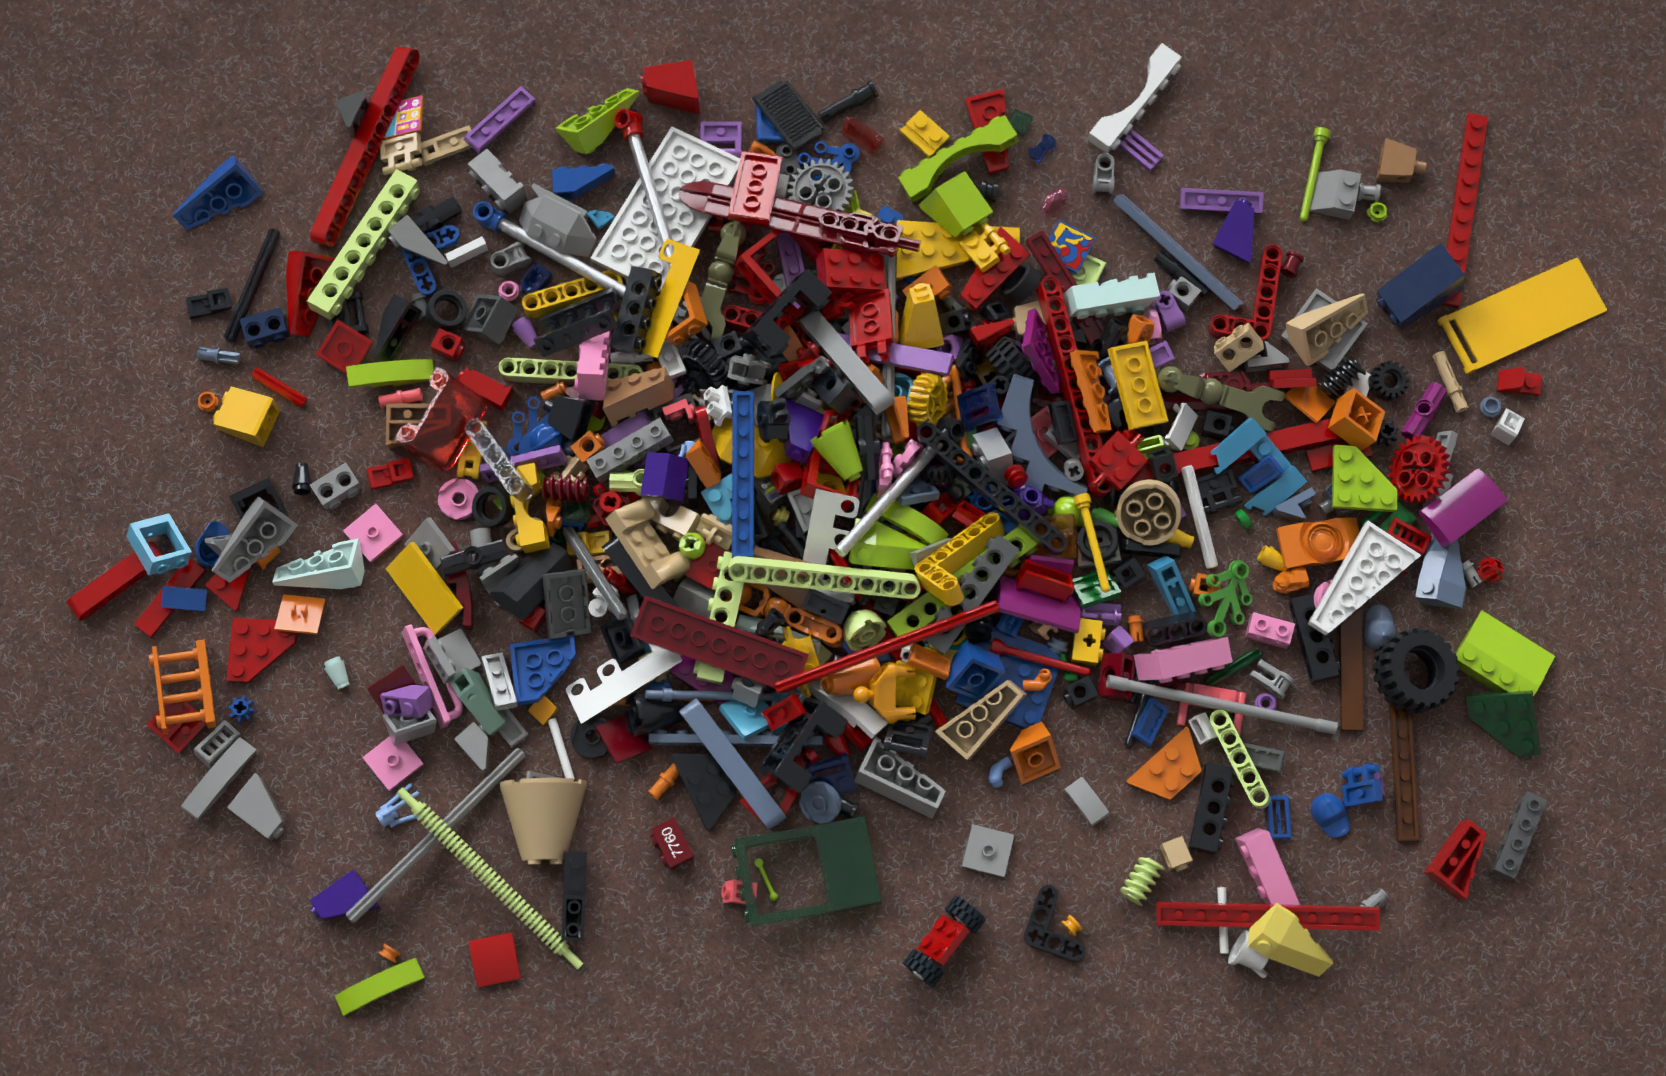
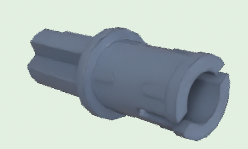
(218, 355)

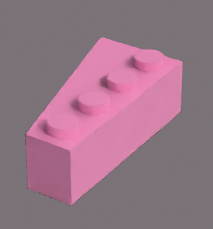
(593, 367)
(1183, 660)
(1266, 867)

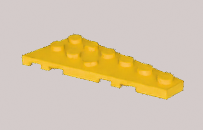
(936, 248)

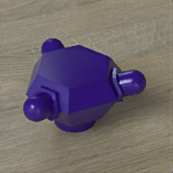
(1034, 499)

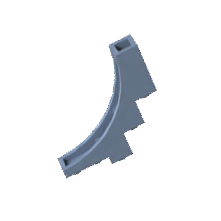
(1026, 446)

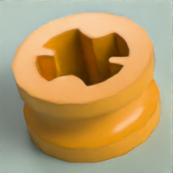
(1071, 925)

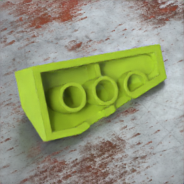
(884, 548)

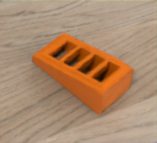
(898, 419)

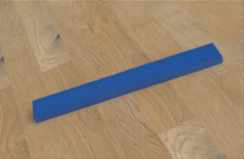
(743, 474)

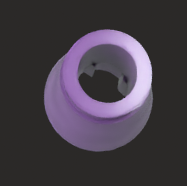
(524, 330)

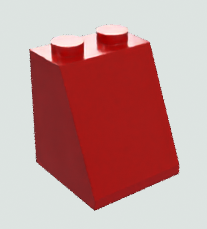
(672, 86)

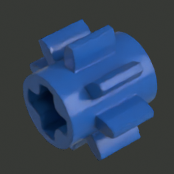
(245, 714)

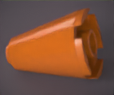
(849, 679)

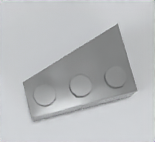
(497, 182)

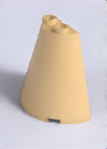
(543, 815)

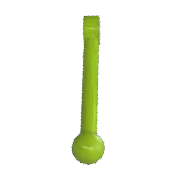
(759, 863)

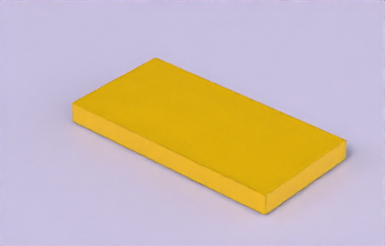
(1138, 385)
(424, 588)

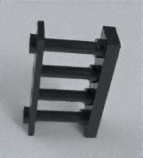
(578, 322)

